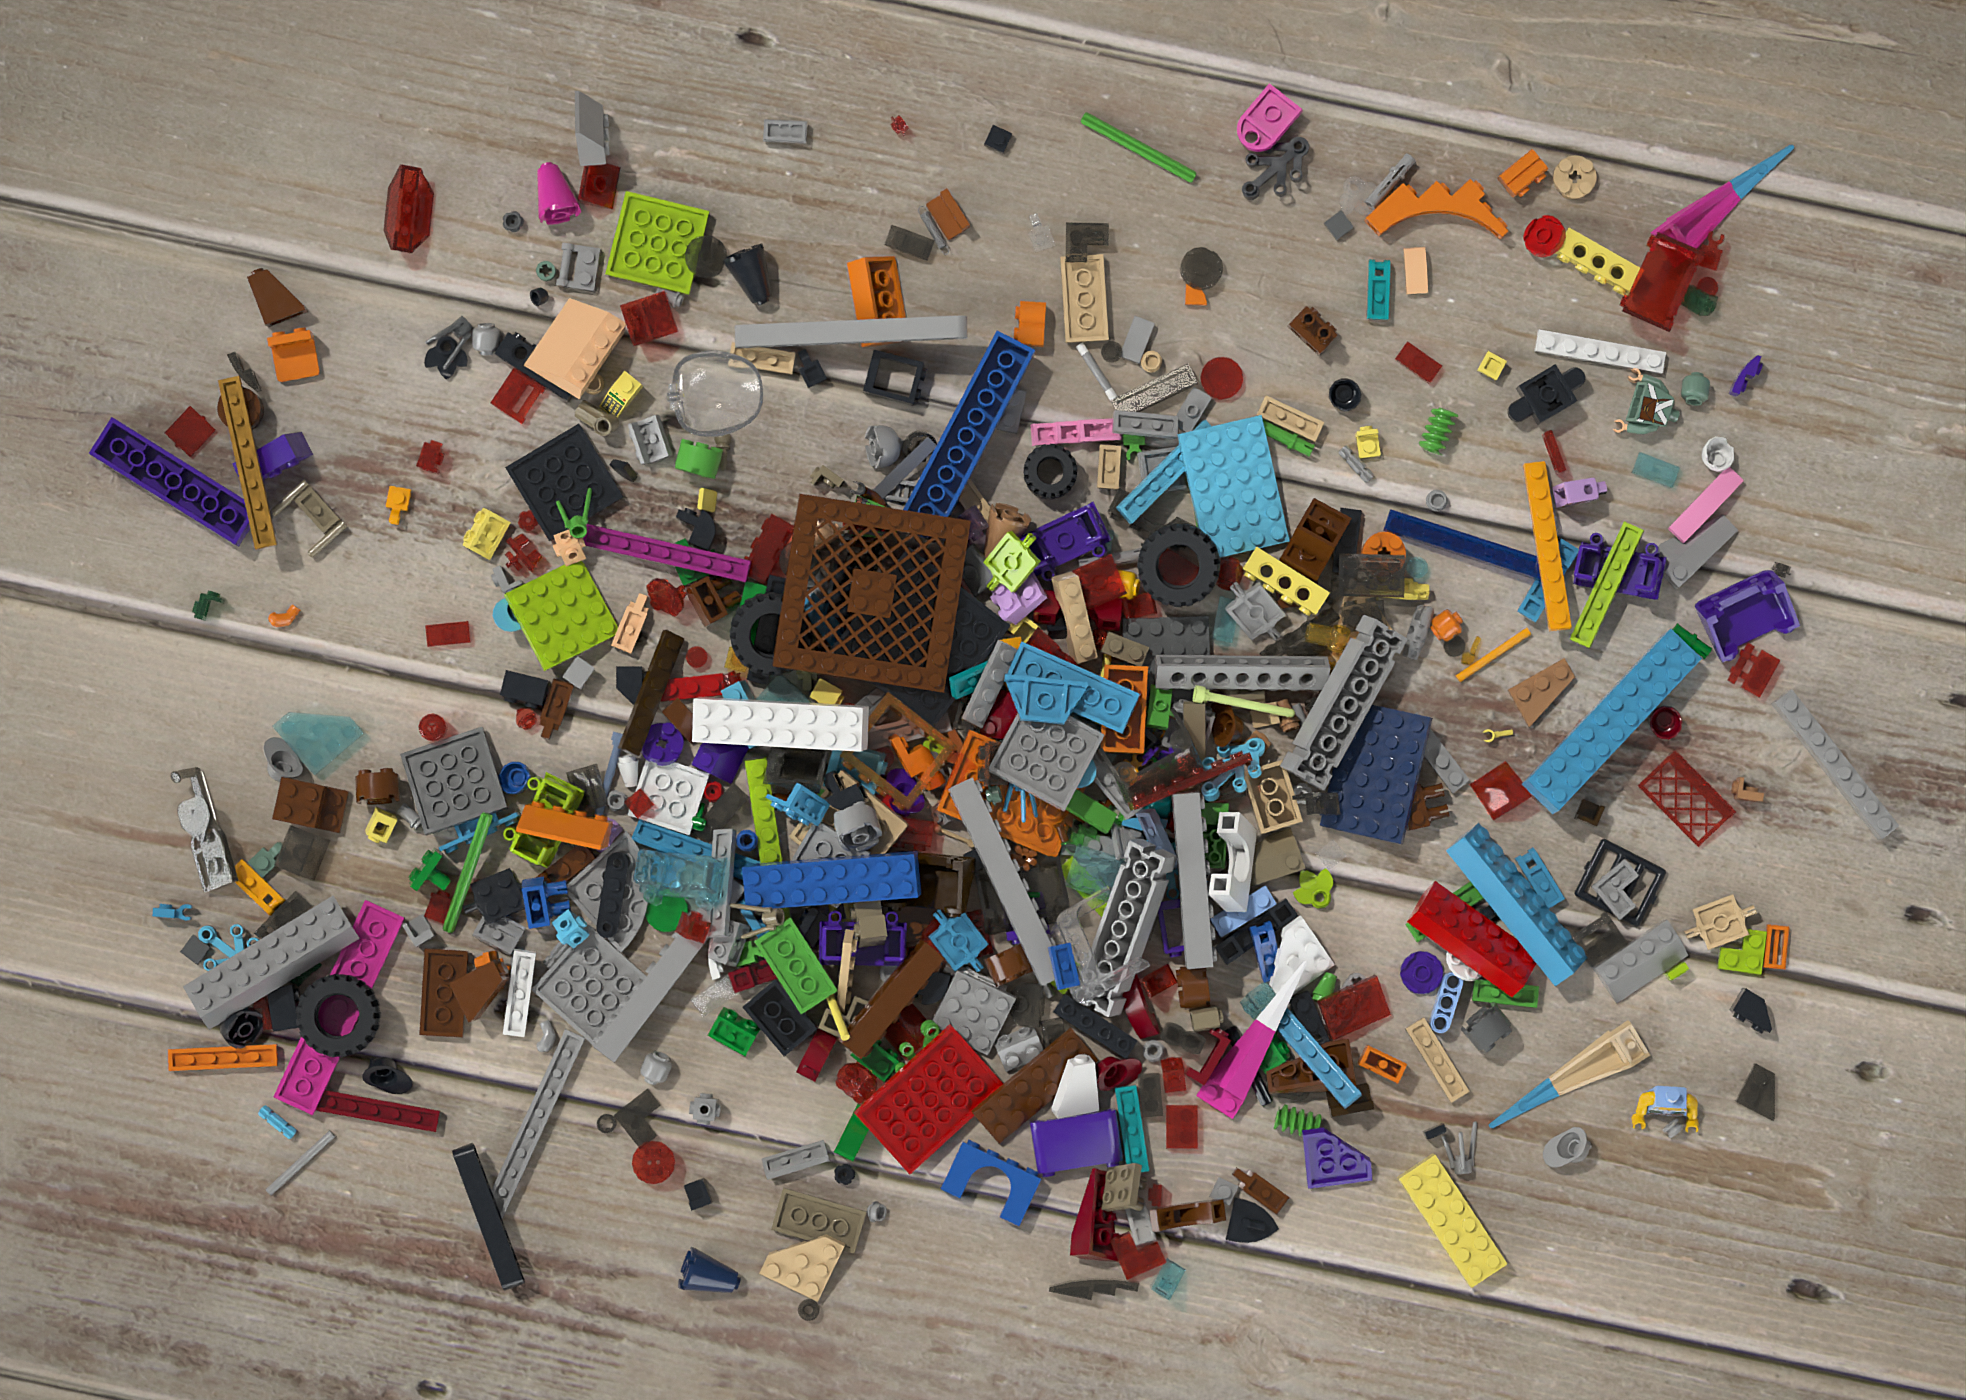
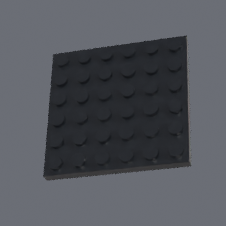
(973, 639)

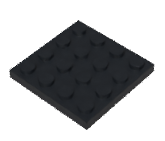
(563, 472)

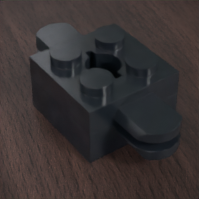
(1546, 394)

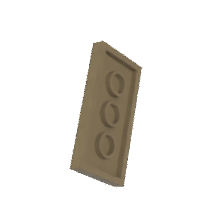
(812, 1217)

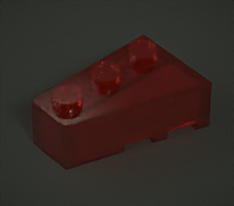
(768, 547)

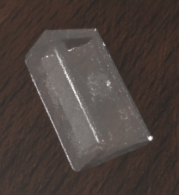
(714, 996)

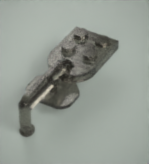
(208, 839)

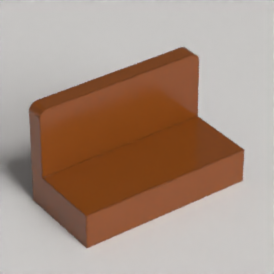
(948, 214)

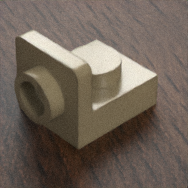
(830, 477)

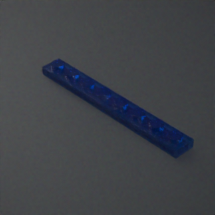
(1462, 544)

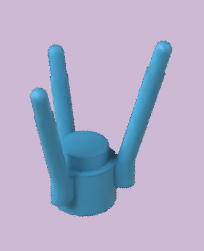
(1023, 802)

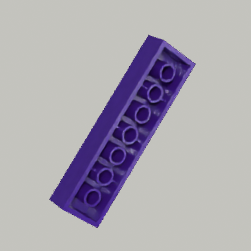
(172, 480)

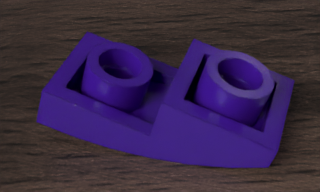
(1749, 371)

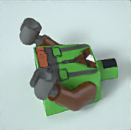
(870, 497)

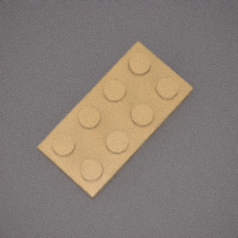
(1084, 300)

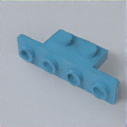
(466, 831)

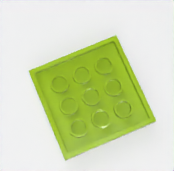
(653, 242)
(561, 614)

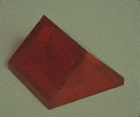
(599, 185)
(907, 1029)

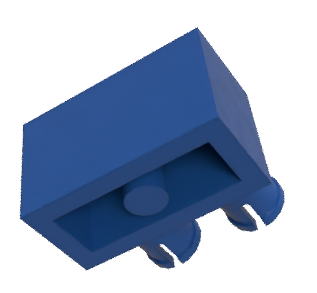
(535, 897)

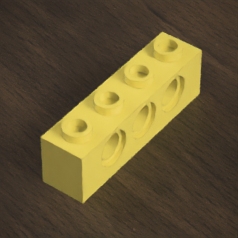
(1609, 259)
(1317, 594)

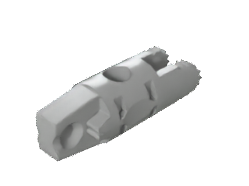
(1418, 631)

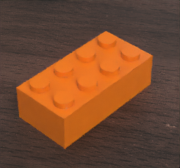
(1133, 738)

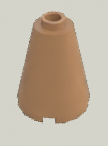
(1002, 520)

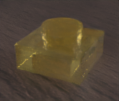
(733, 662)

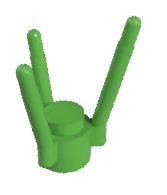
(577, 525)

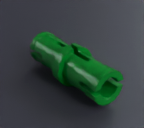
(1691, 639)

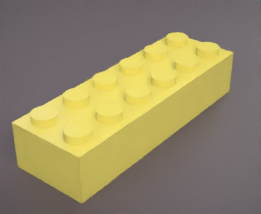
(1452, 1220)

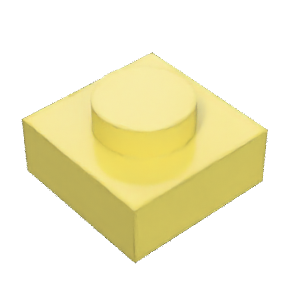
(1492, 365)

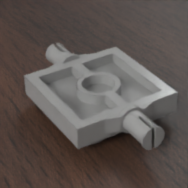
(1255, 611)

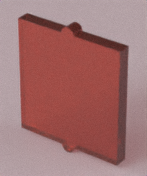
(190, 431)

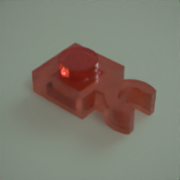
(1712, 253)

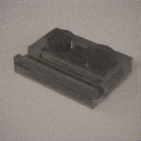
(590, 781)

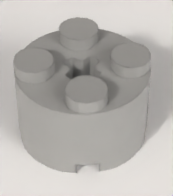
(857, 827)

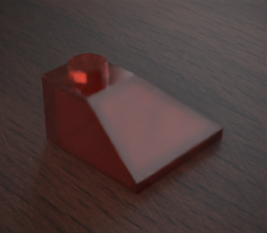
(1500, 790)

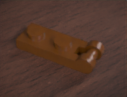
(569, 864)

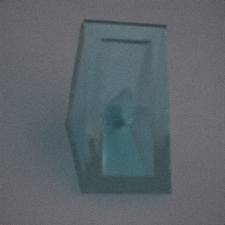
(1167, 1279)

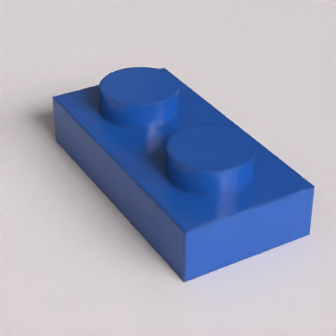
(1063, 966)

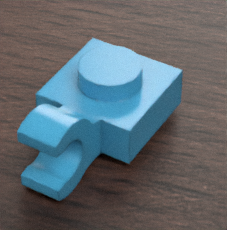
(166, 910)

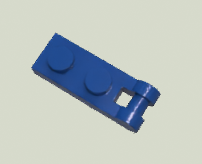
(1265, 949)

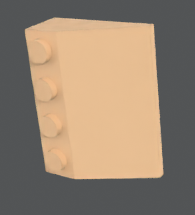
(576, 346)

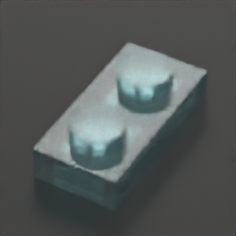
(1655, 470)

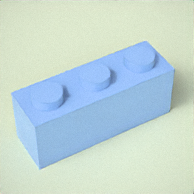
(1258, 902)

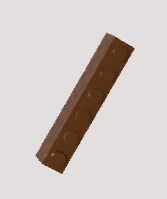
(892, 998)

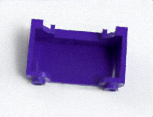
(1746, 612)
(1076, 1142)

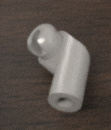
(548, 1038)

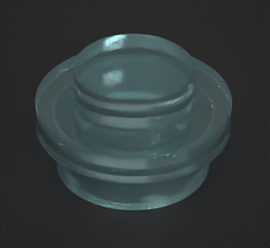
(1417, 567)

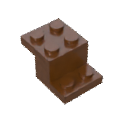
(1315, 539)
(310, 805)

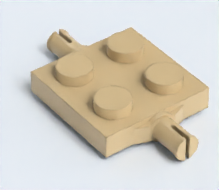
(1720, 922)

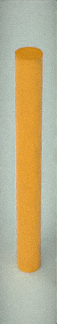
(1493, 654)

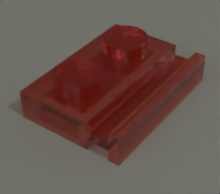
(1181, 1126)

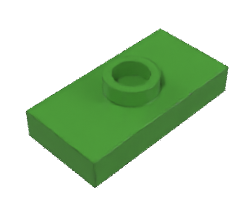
(1158, 708)

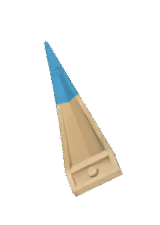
(1604, 1057)

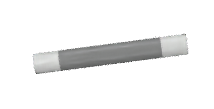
(1096, 371)

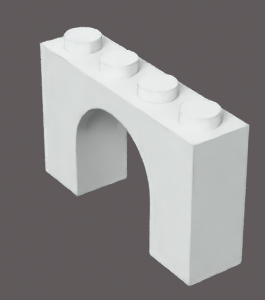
(1232, 889)

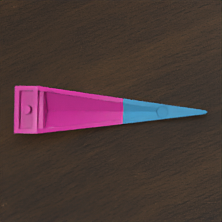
(1702, 216)

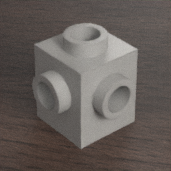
(711, 1103)

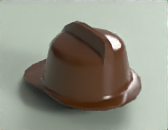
(1226, 726)

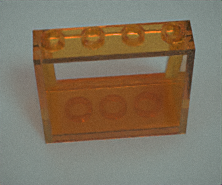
(883, 787)

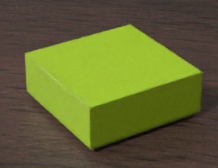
(1676, 971)

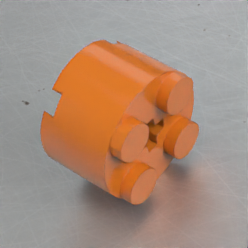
(1384, 540)

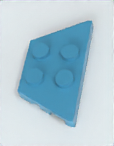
(1044, 698)

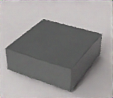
(1338, 225)
(195, 949)

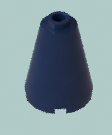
(706, 1274)

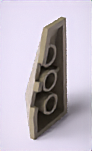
(1274, 858)

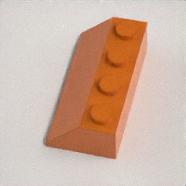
(876, 290)
(565, 826)

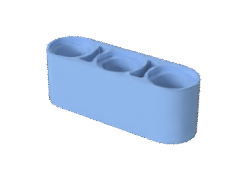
(1438, 1010)

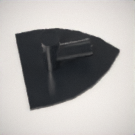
(1249, 1222)

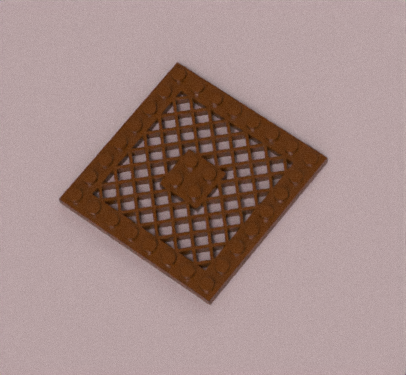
(871, 593)

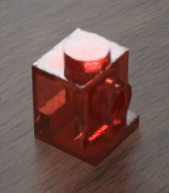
(431, 456)

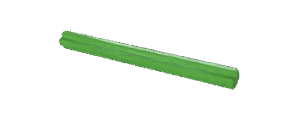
(1138, 147)
(467, 872)

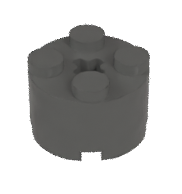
(1487, 1027)

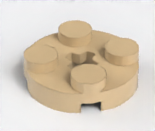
(1583, 185)

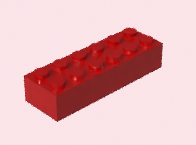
(1472, 938)

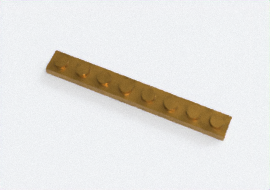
(247, 462)

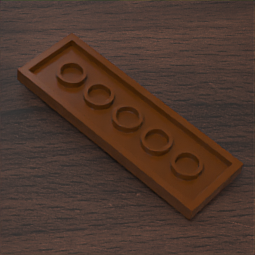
(1029, 1088)

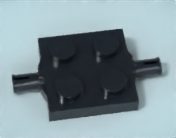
(496, 896)

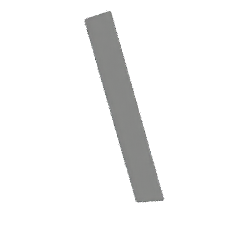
(905, 467)

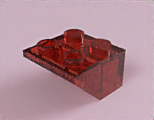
(649, 318)

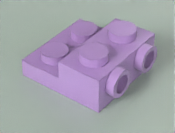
(1020, 603)

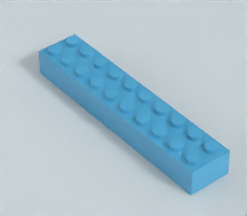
(1611, 721)

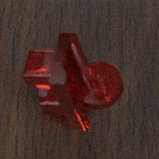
(517, 545)

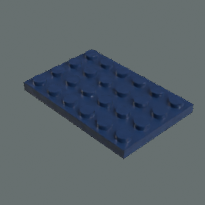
(1380, 775)

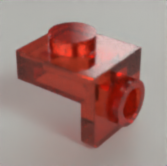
(1139, 606)
(1173, 1074)

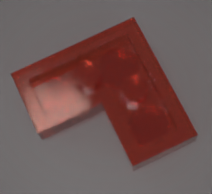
(1136, 1261)

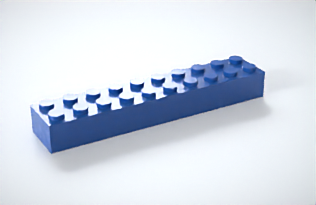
(970, 427)

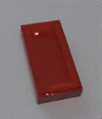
(1553, 451)

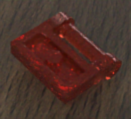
(512, 391)

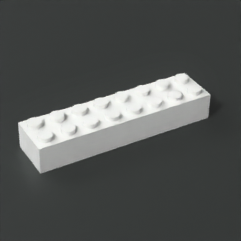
(780, 724)

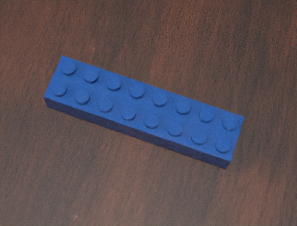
(832, 880)

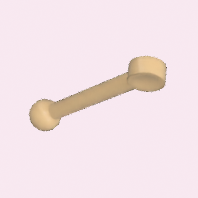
(937, 828)

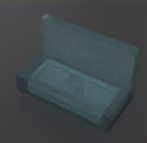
(1224, 624)

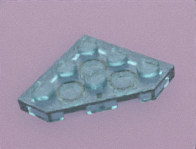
(317, 737)

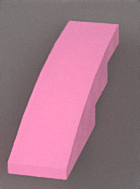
(1073, 432)
(1705, 504)

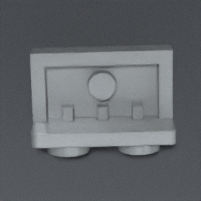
(649, 440)
(1018, 1047)

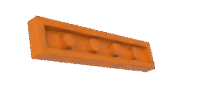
(222, 1057)

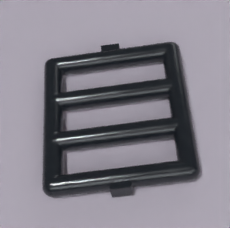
(1642, 864)

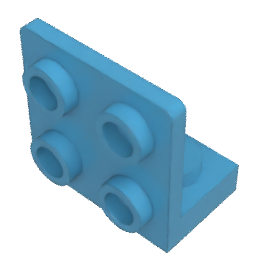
(802, 805)

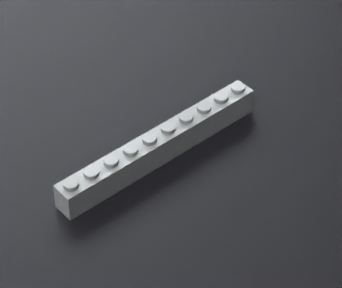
(1005, 876)
(651, 991)

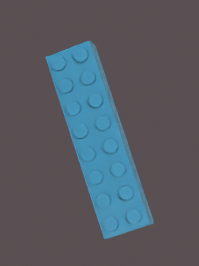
(1517, 904)

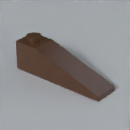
(1298, 1077)

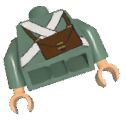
(1649, 406)

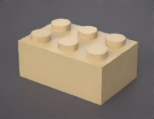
(1272, 798)

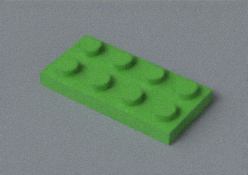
(795, 966)

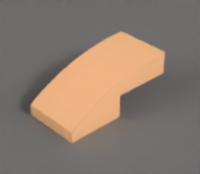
(1415, 270)

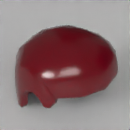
(1666, 722)

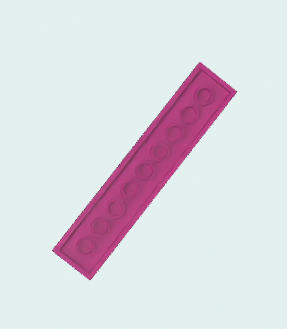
(309, 1070)

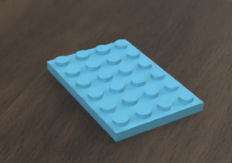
(1234, 485)

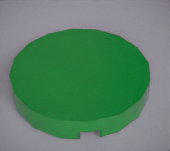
(666, 914)

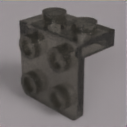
(986, 754)

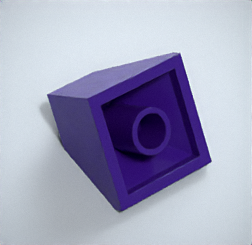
(720, 759)

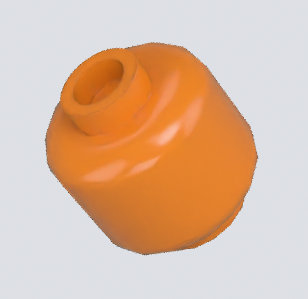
(1446, 625)

